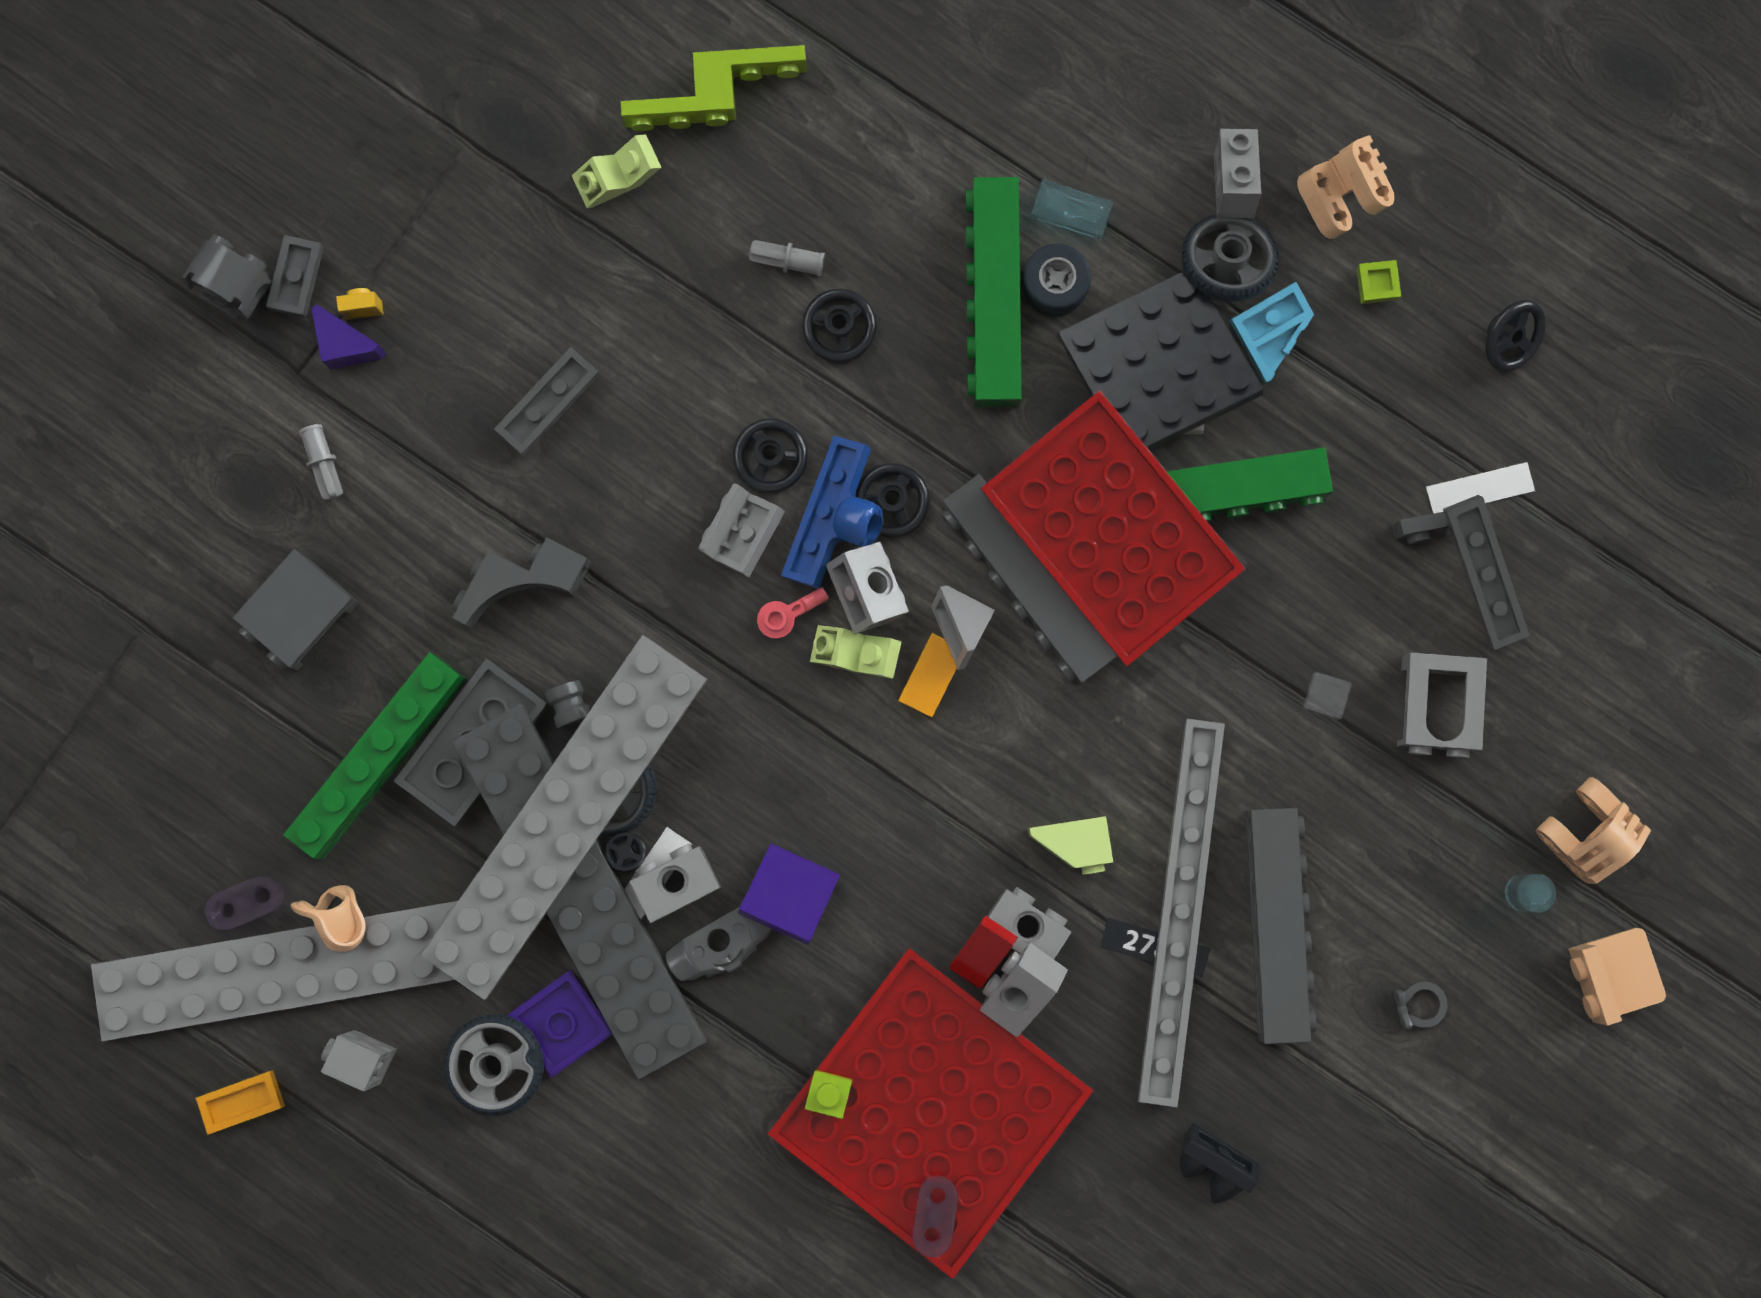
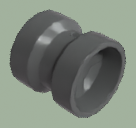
(568, 704)

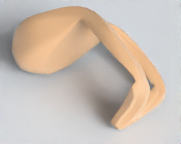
(338, 927)

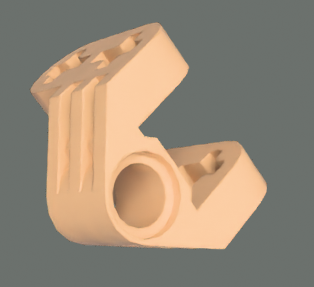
(1350, 170)
(1608, 846)

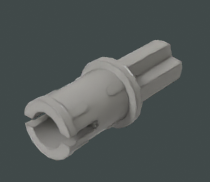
(786, 257)
(321, 462)

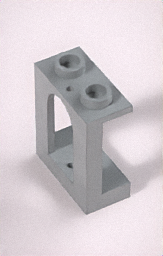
(1415, 730)

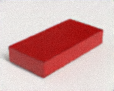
(983, 952)

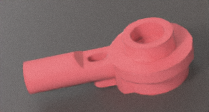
(778, 619)

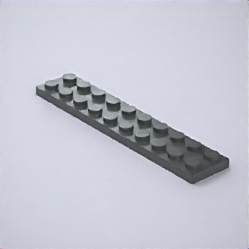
(592, 908)

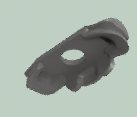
(695, 958)

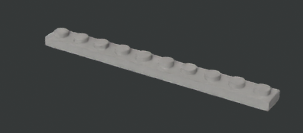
(1181, 913)

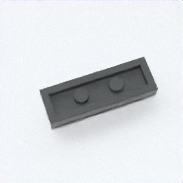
(547, 401)

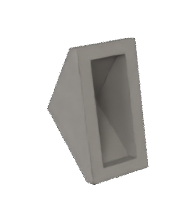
(961, 622)

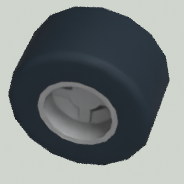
(1056, 266)

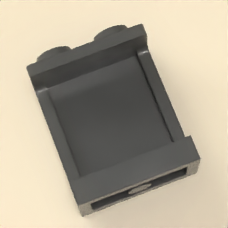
(293, 610)

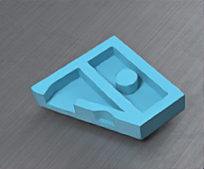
(1272, 328)

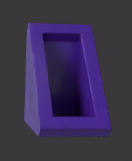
(340, 343)

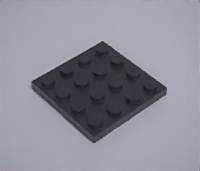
(1162, 360)

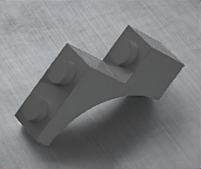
(496, 577)

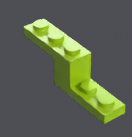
(714, 87)

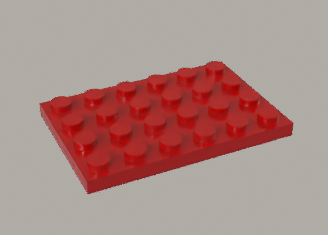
(1112, 528)

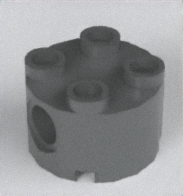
(226, 278)

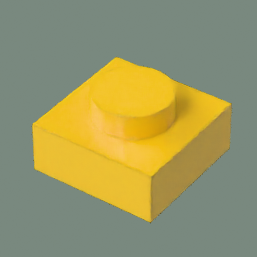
(359, 304)

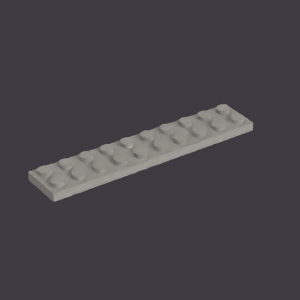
(564, 817)
(264, 974)

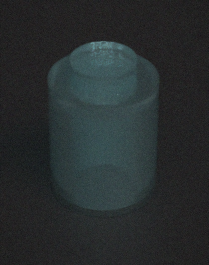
(1530, 893)

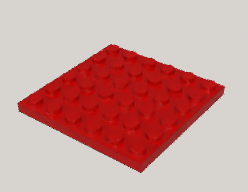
(932, 1097)

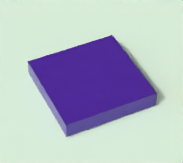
(789, 894)
(563, 1022)

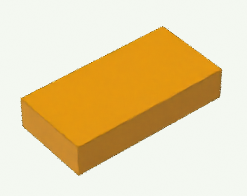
(929, 677)
(240, 1102)

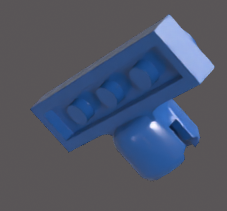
(833, 514)

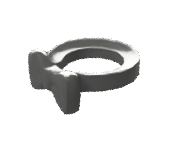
(1402, 997)

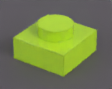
(1378, 282)
(828, 1094)

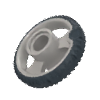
(470, 1038)

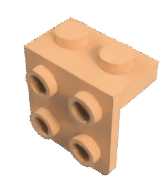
(1617, 975)

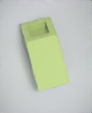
(616, 174)
(855, 652)

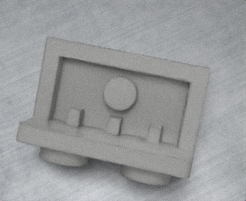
(740, 530)

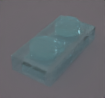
(1071, 209)

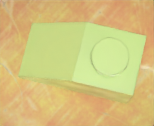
(1077, 843)

